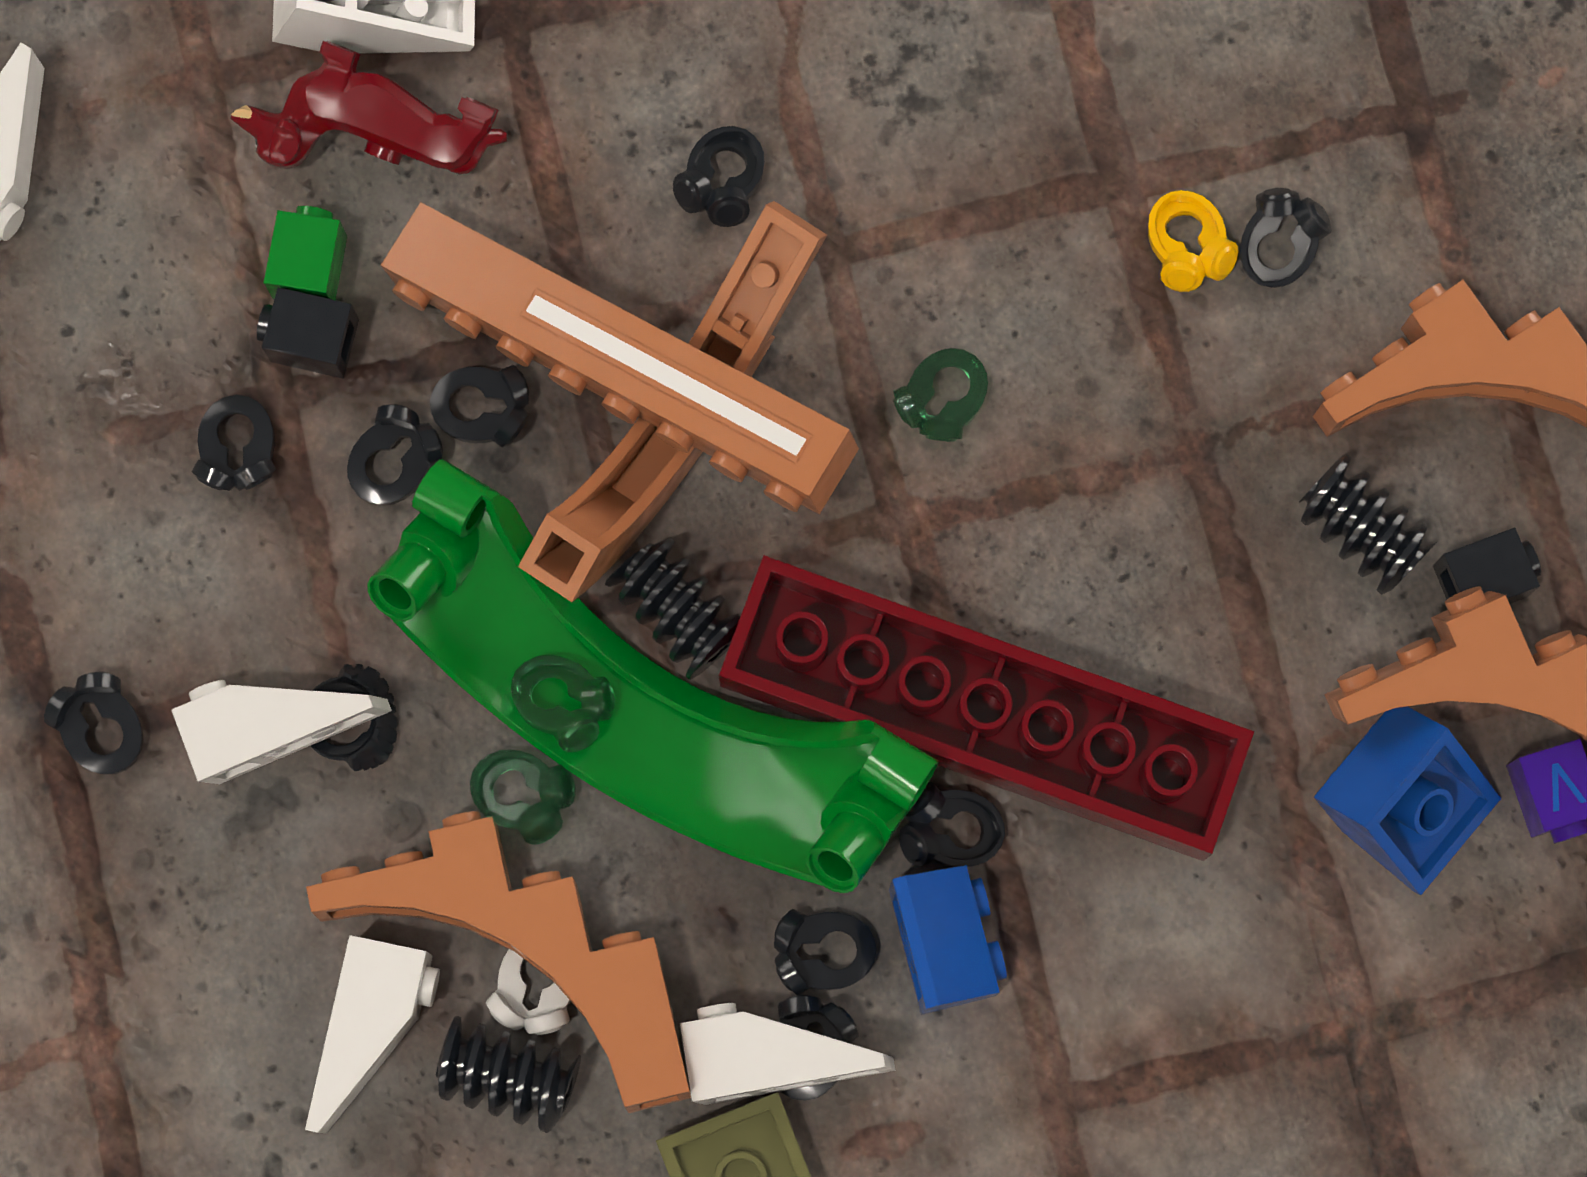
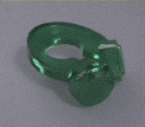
(914, 397)
(571, 729)
(534, 822)

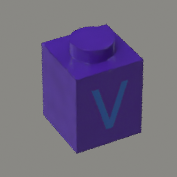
(1553, 790)

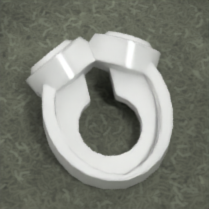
(508, 1007)

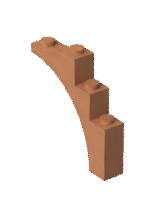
(1464, 353)
(1478, 662)
(544, 922)

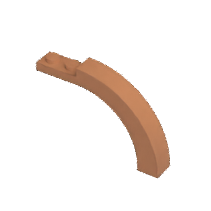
(642, 472)

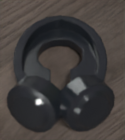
(727, 204)
(1311, 227)
(503, 385)
(390, 425)
(257, 455)
(66, 716)
(923, 845)
(801, 929)
(837, 1024)

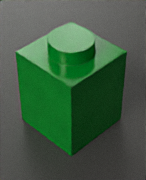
(306, 252)

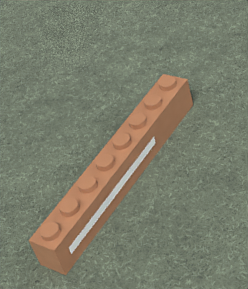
(621, 359)

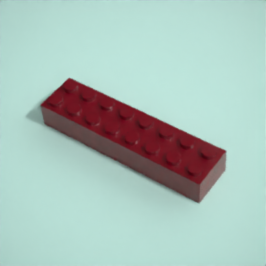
(988, 708)

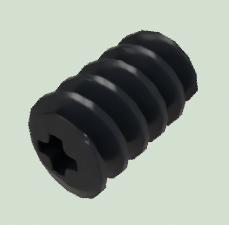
(1365, 524)
(676, 605)
(505, 1076)

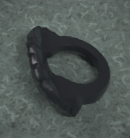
(376, 744)

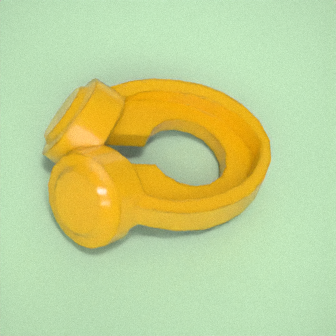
(1180, 268)

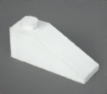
(376, 24)
(19, 111)
(246, 727)
(371, 1014)
(751, 1056)

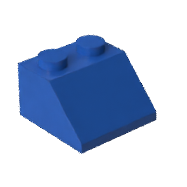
(1408, 796)
(946, 939)

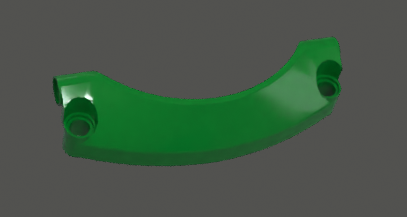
(734, 778)

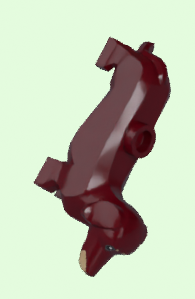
(372, 109)

